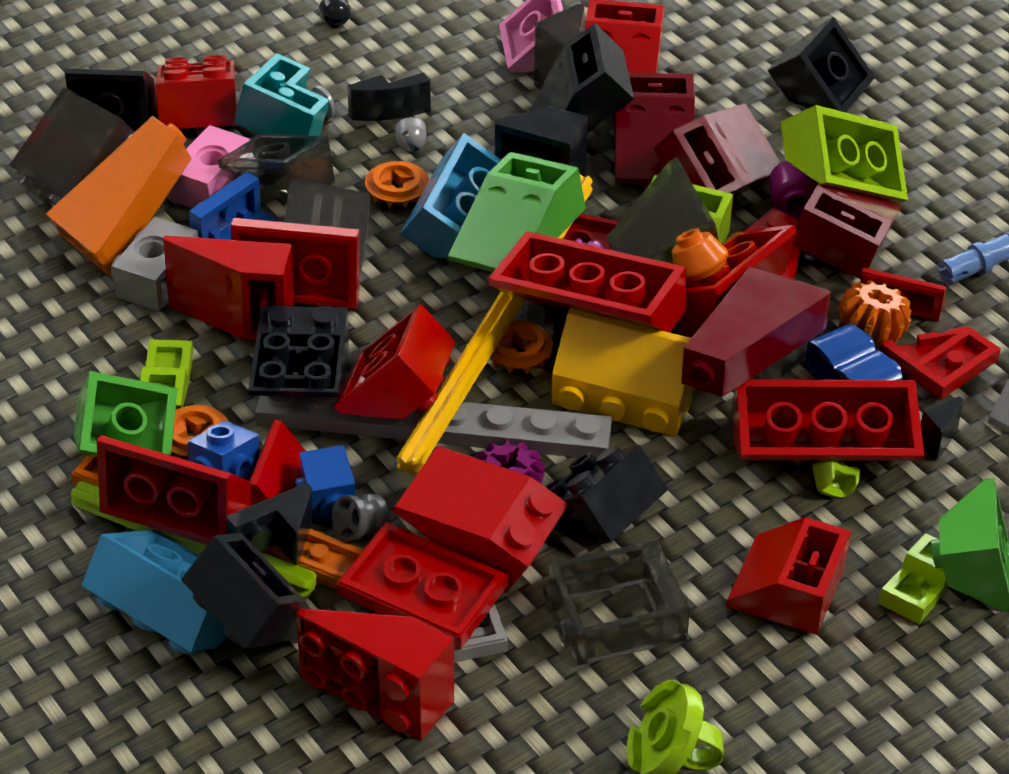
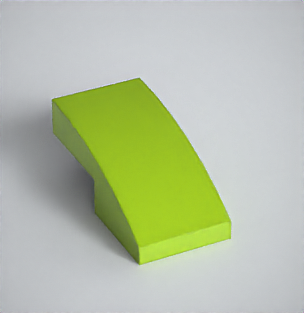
(169, 365)
(916, 585)

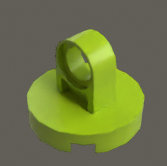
(672, 731)

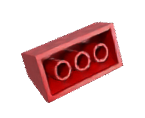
(593, 281)
(827, 420)

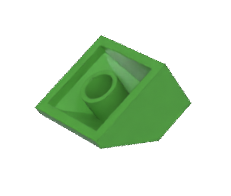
(124, 411)
(975, 547)

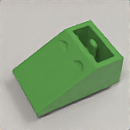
(513, 199)

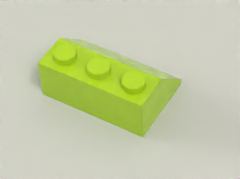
(846, 152)

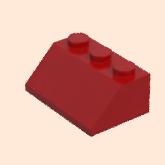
(759, 248)
(399, 369)
(167, 491)

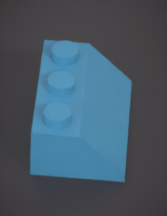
(449, 197)
(143, 578)

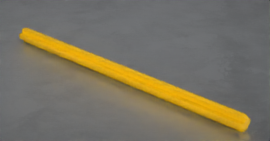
(463, 375)

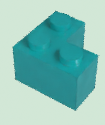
(278, 101)

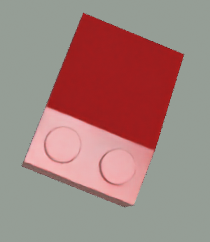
(481, 510)

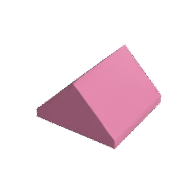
(519, 32)

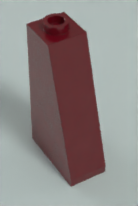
(753, 329)

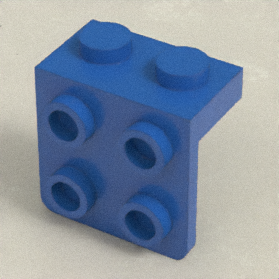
(234, 200)

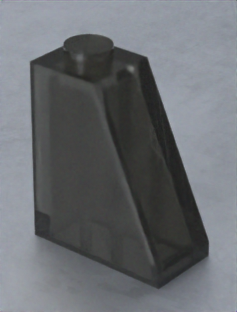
(662, 214)

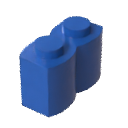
(849, 356)

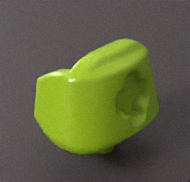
(835, 479)

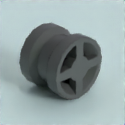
(358, 516)

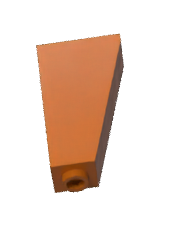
(122, 193)

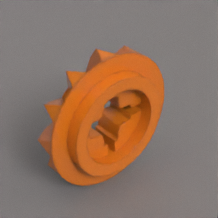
(407, 175)
(531, 338)
(196, 419)

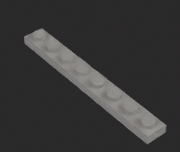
(471, 426)

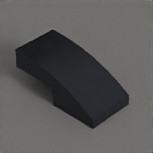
(380, 100)

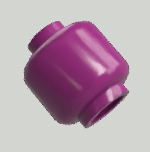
(790, 188)

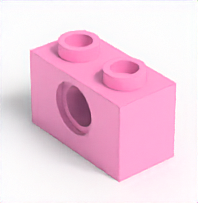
(202, 174)

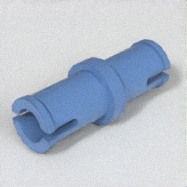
(977, 259)

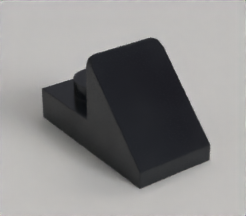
(276, 521)

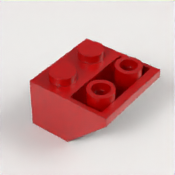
(792, 573)

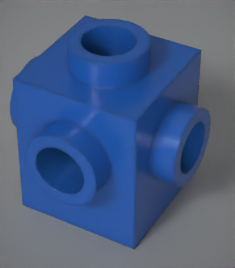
(226, 449)

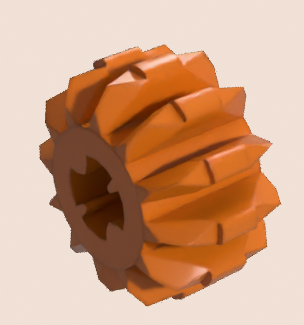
(875, 311)

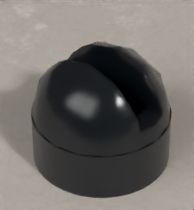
(335, 11)

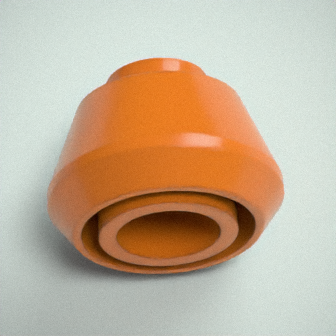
(699, 254)

